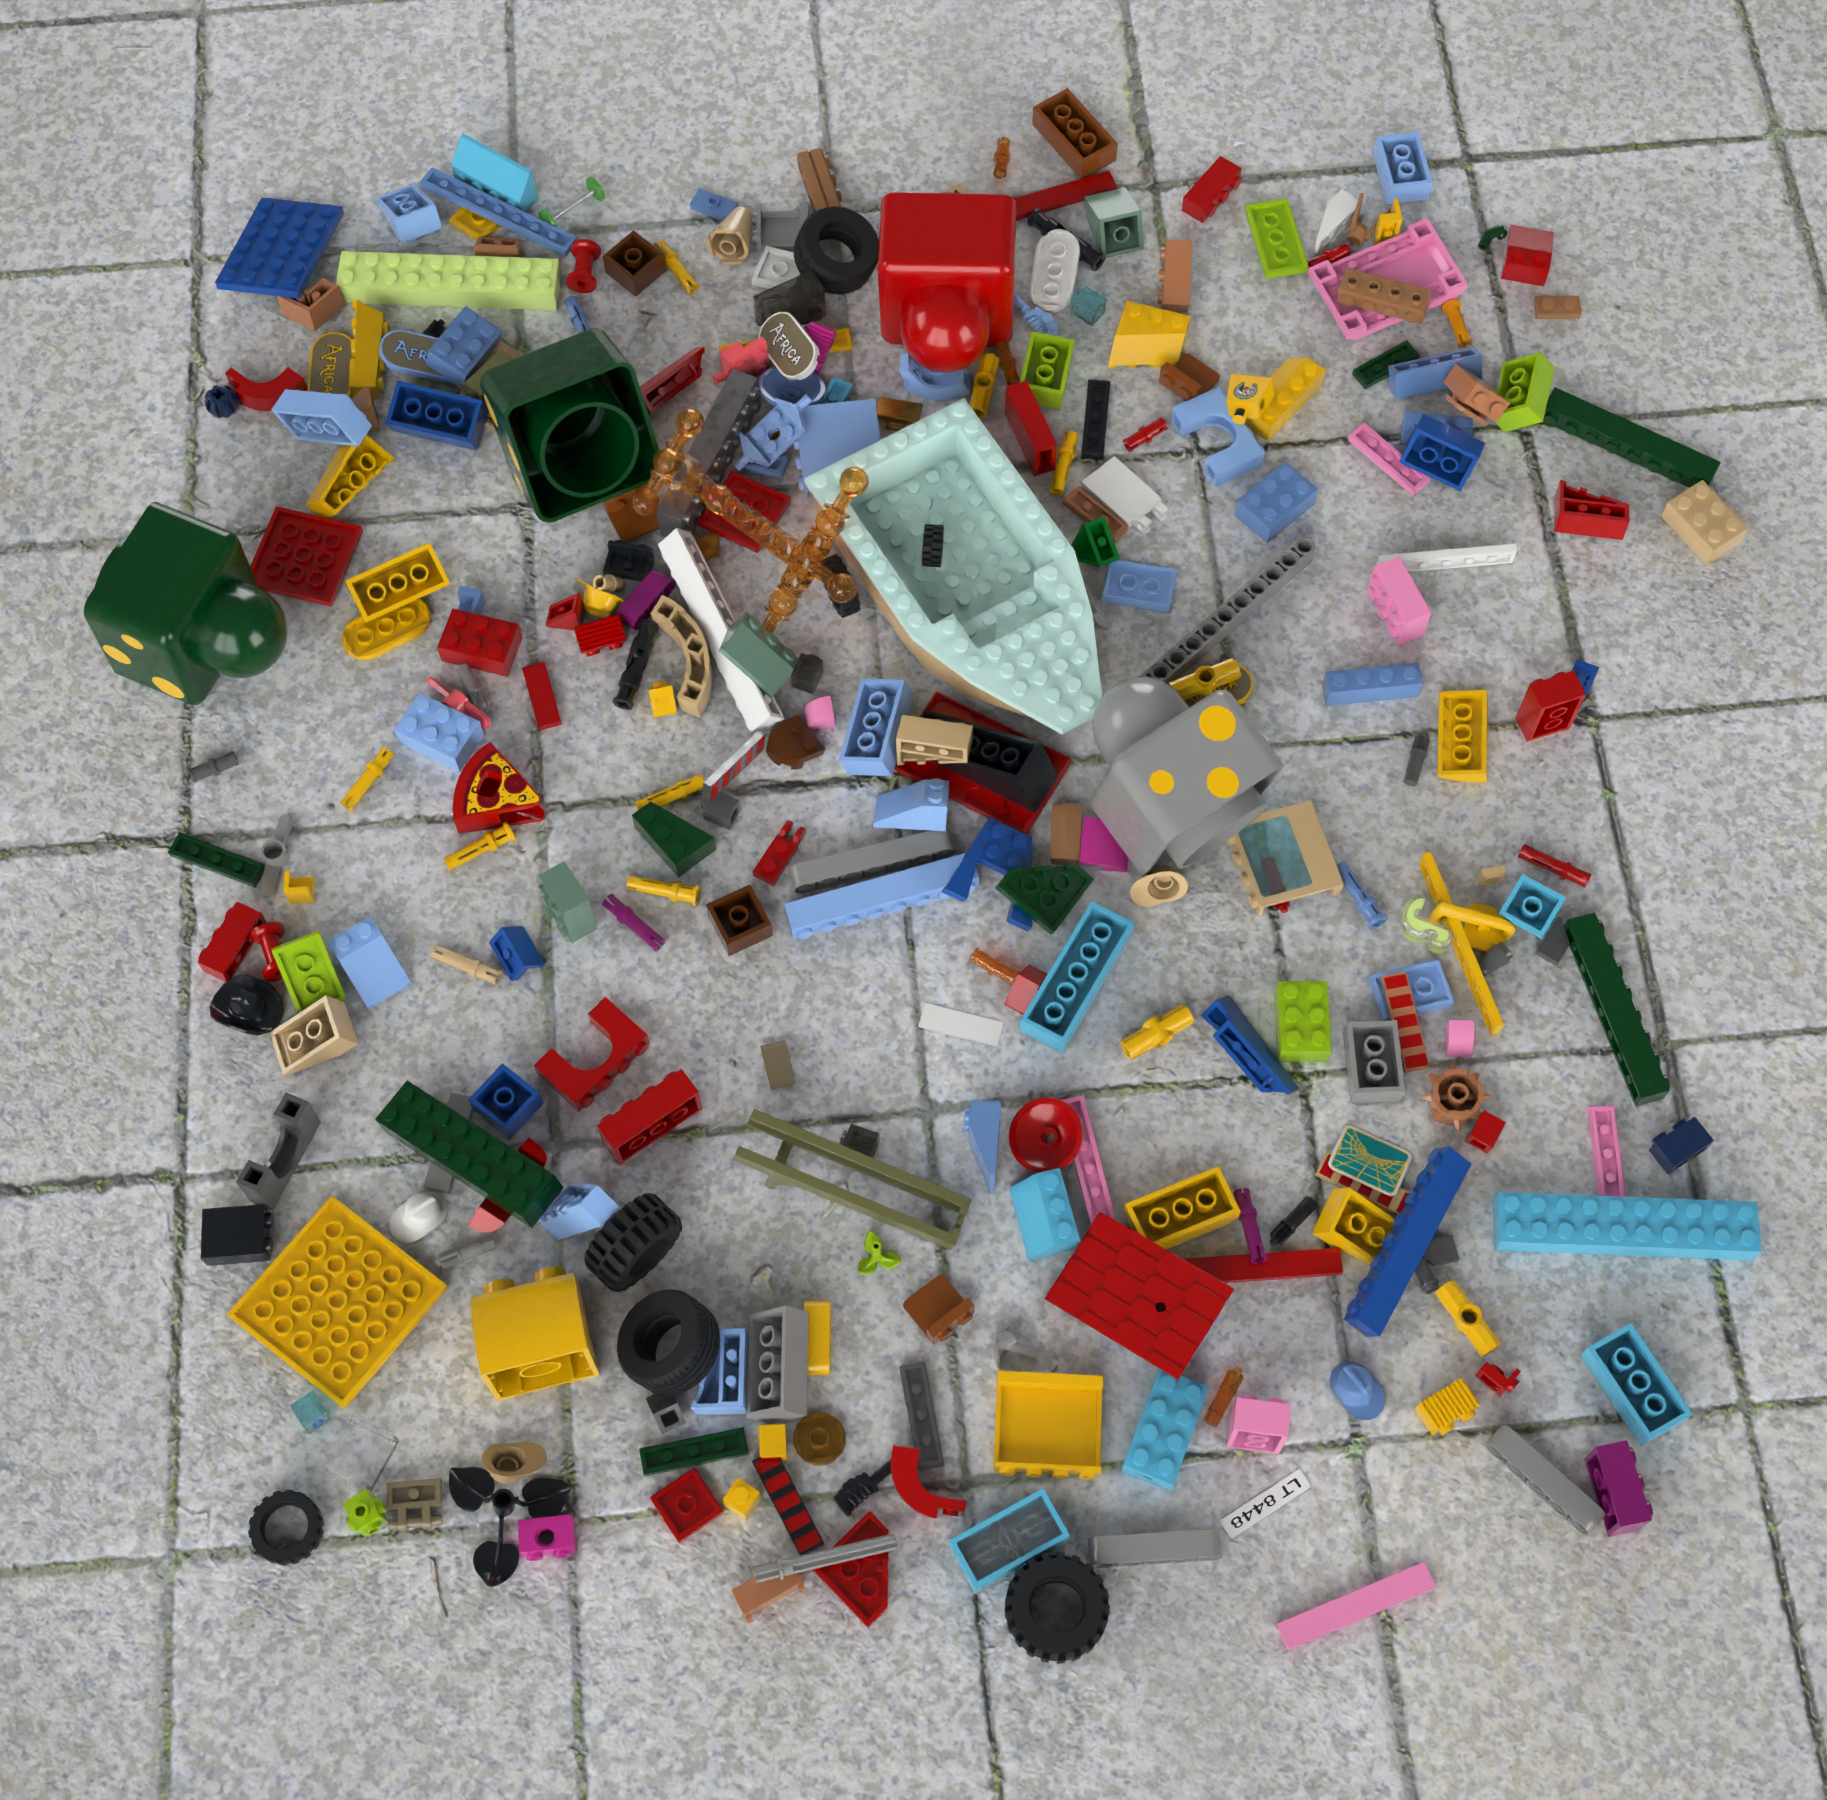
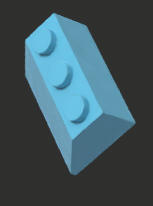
(1045, 1215)

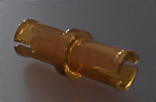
(1001, 157)
(1007, 363)
(993, 966)

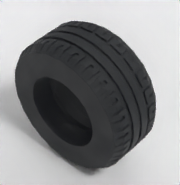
(851, 230)
(691, 1357)

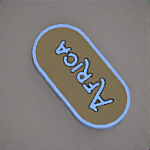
(408, 352)

